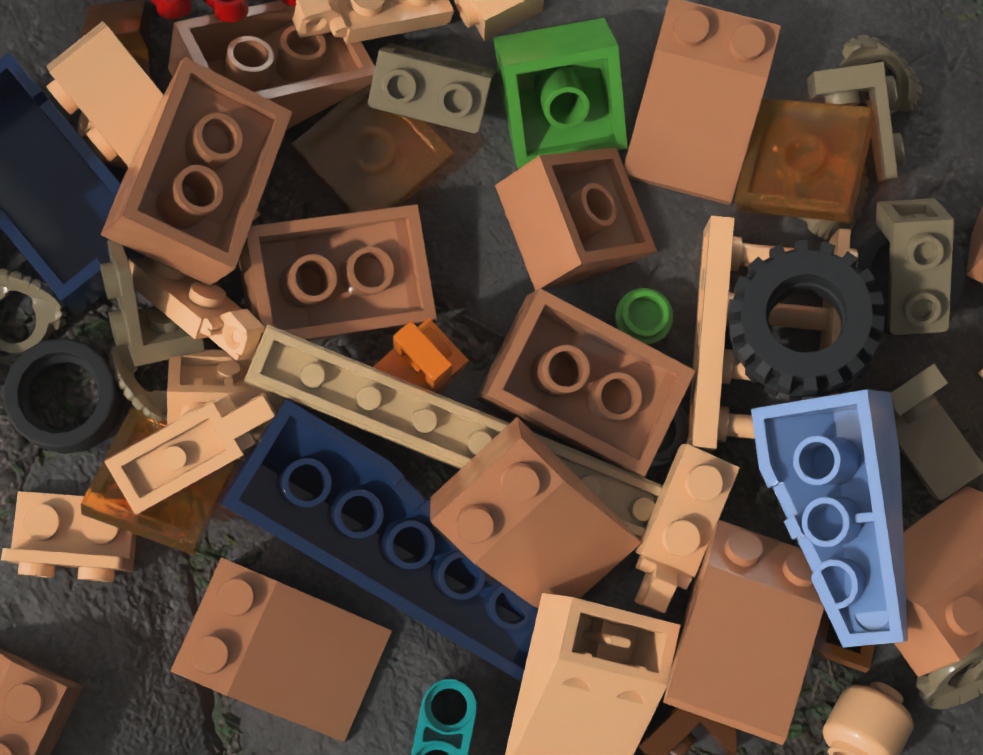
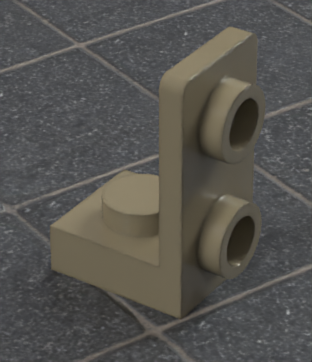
(844, 88)
(918, 264)
(148, 330)
(931, 438)

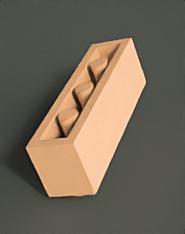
(109, 90)

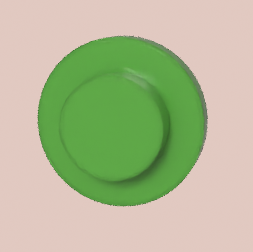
(644, 315)

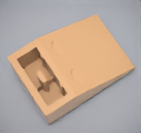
(590, 679)

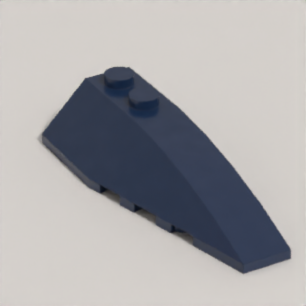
(376, 531)

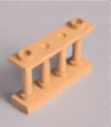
(716, 365)

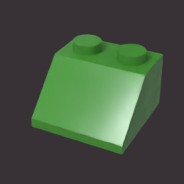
(561, 89)

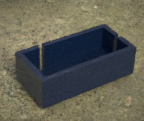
(52, 191)

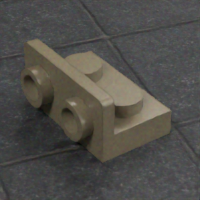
(431, 87)

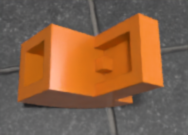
(424, 357)

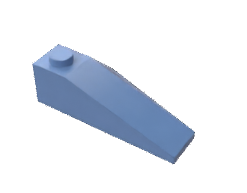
(842, 499)

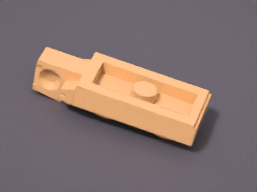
(369, 18)
(197, 307)
(187, 449)
(682, 524)

